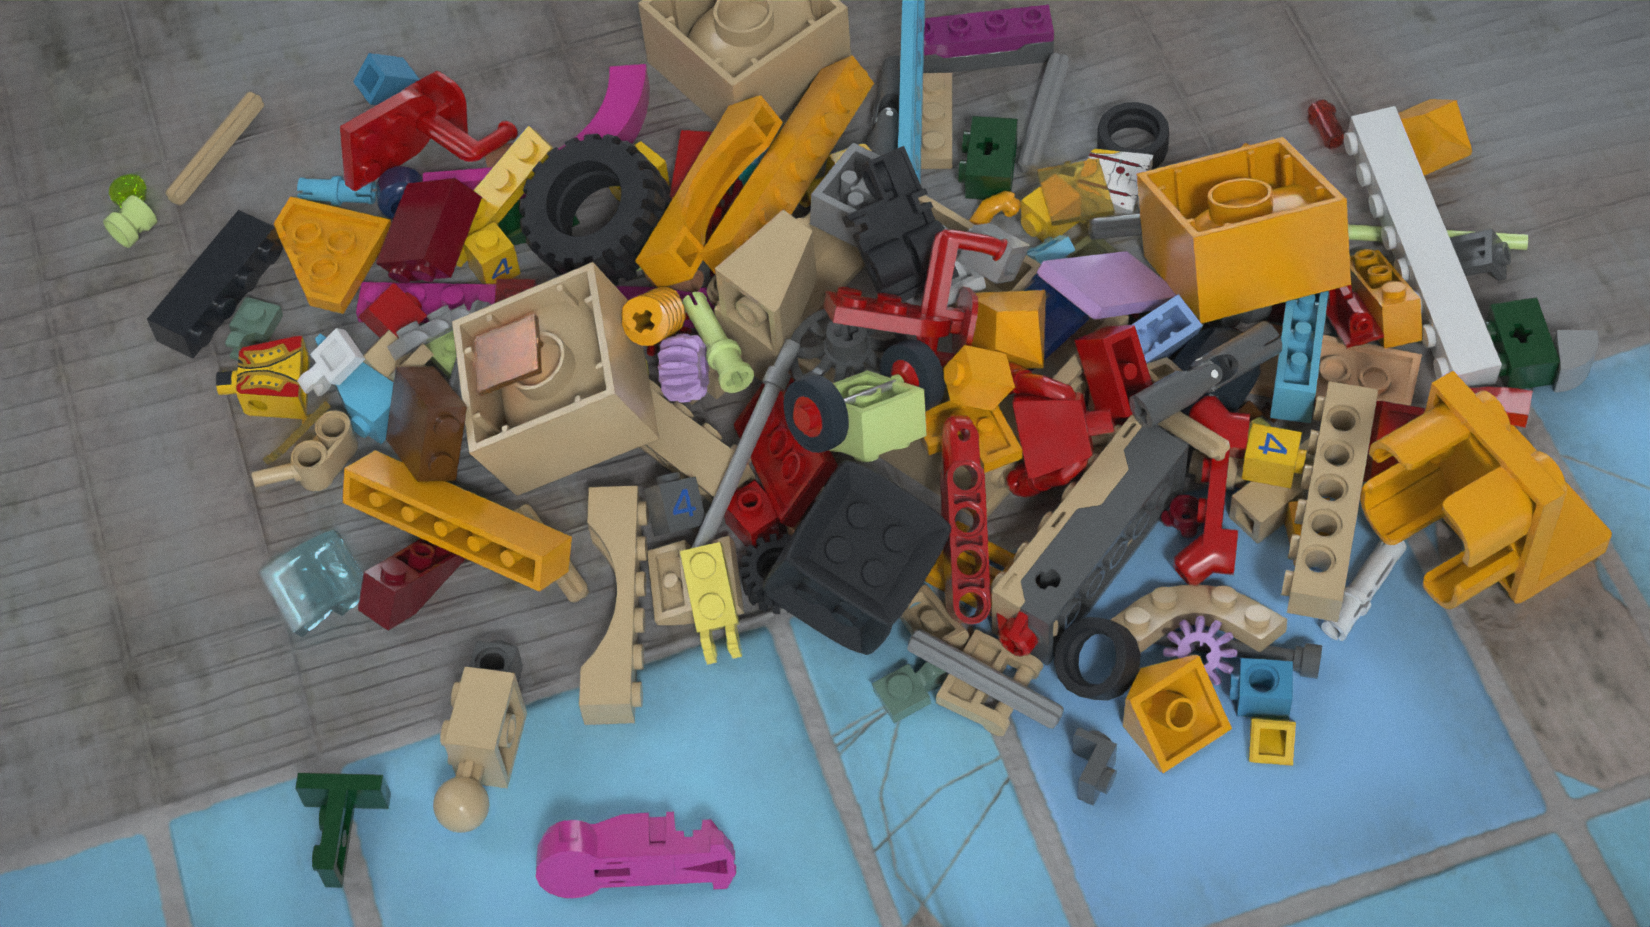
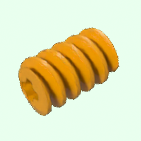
(653, 316)

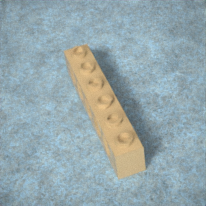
(1322, 593)

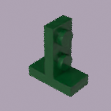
(338, 798)

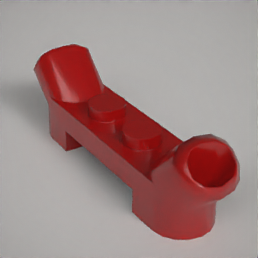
(1216, 547)

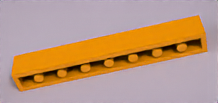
(792, 157)

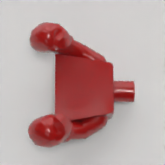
(1052, 432)

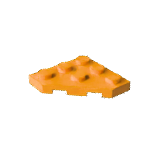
(329, 249)

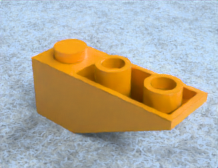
(1387, 298)

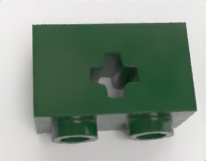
(990, 156)
(1522, 343)

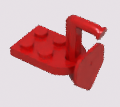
(406, 123)
(933, 317)

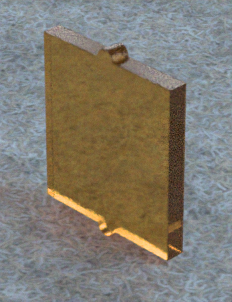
(508, 355)

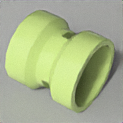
(130, 221)

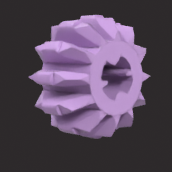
(683, 368)
(1217, 652)

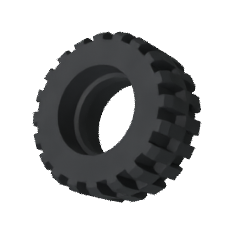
(568, 180)

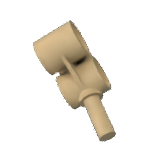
(324, 450)

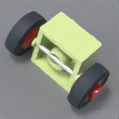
(868, 410)

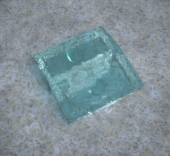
(314, 581)

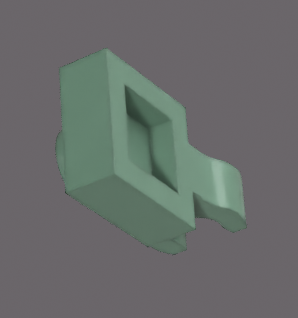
(251, 324)
(907, 691)

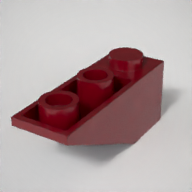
(405, 582)

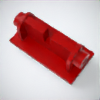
(1351, 318)

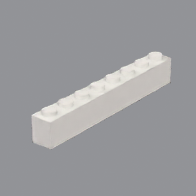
(1421, 247)

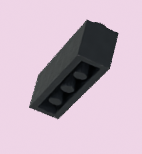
(215, 284)

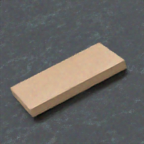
(1368, 365)

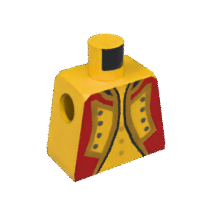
(269, 378)

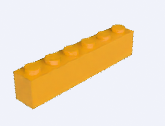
(458, 521)

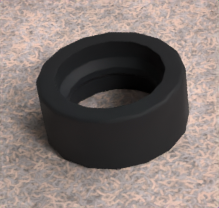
(1135, 116)
(1070, 646)

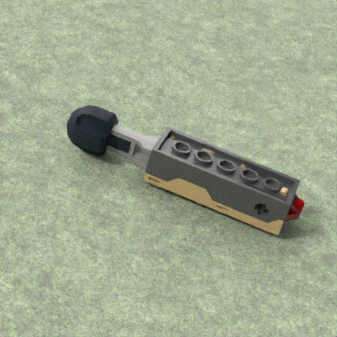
(1100, 522)

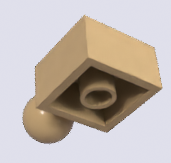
(479, 745)

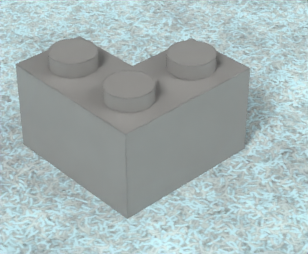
(842, 193)

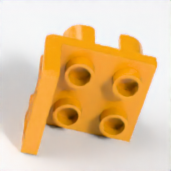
(1493, 491)

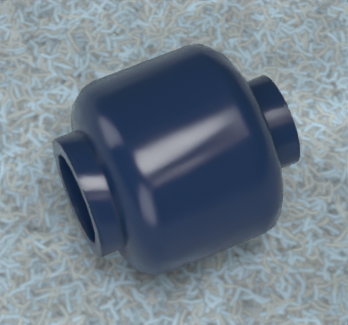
(392, 186)

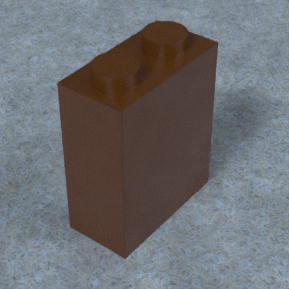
(426, 423)

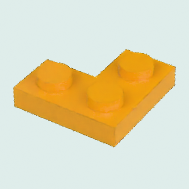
(996, 439)

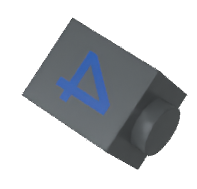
(674, 504)

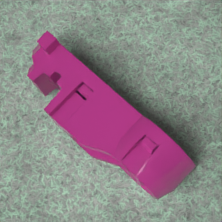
(629, 852)

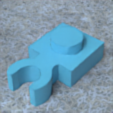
(1051, 249)

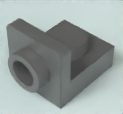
(1482, 253)

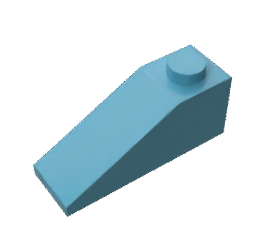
(366, 400)

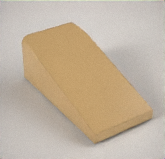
(933, 618)

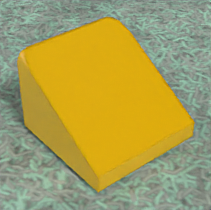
(1272, 741)

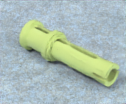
(722, 353)

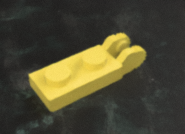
(711, 598)

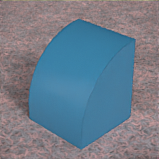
(383, 77)

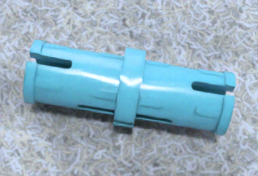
(334, 191)

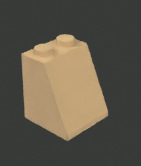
(769, 281)

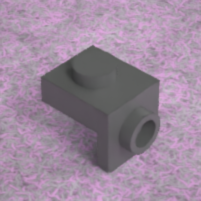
(1099, 771)

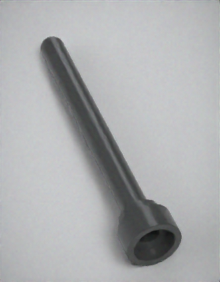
(1304, 659)

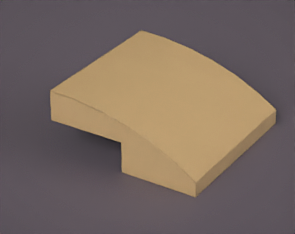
(669, 584)

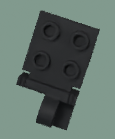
(896, 227)

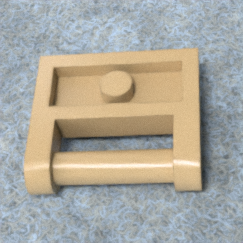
(970, 701)

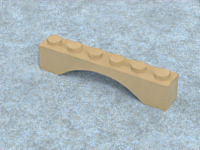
(609, 676)

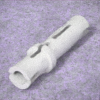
(1363, 587)

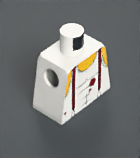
(1121, 178)

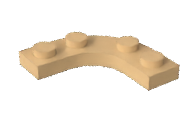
(1167, 606)

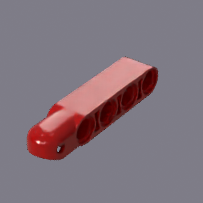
(967, 455)

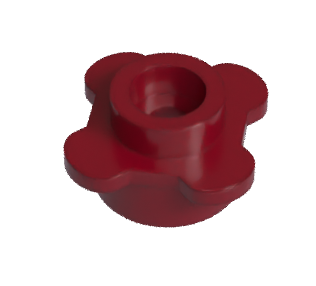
(1181, 506)

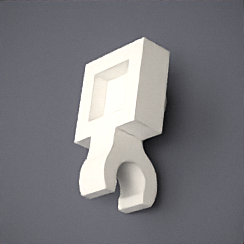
(334, 363)

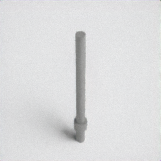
(775, 380)

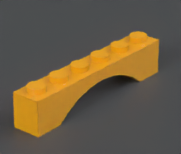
(679, 237)

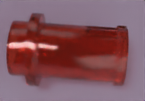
(1324, 118)

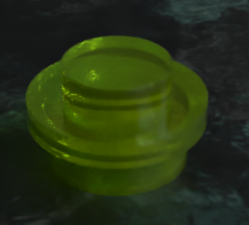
(126, 186)

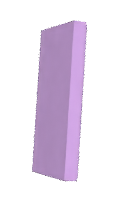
(1107, 284)

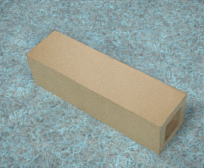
(1263, 507)

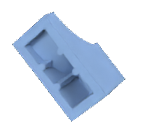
(1167, 329)

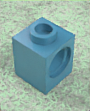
(1272, 674)

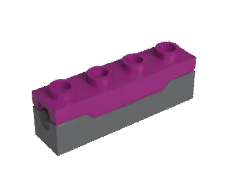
(988, 39)

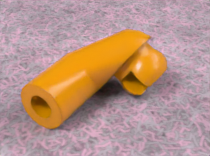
(993, 205)

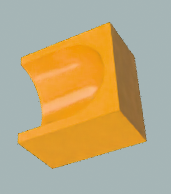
(1244, 229)

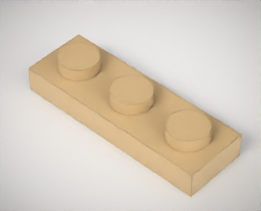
(937, 121)

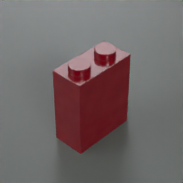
(428, 230)

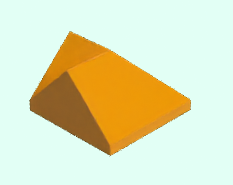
(1436, 133)
(1012, 325)
(1173, 711)

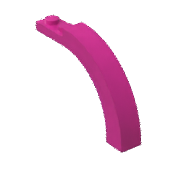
(619, 115)

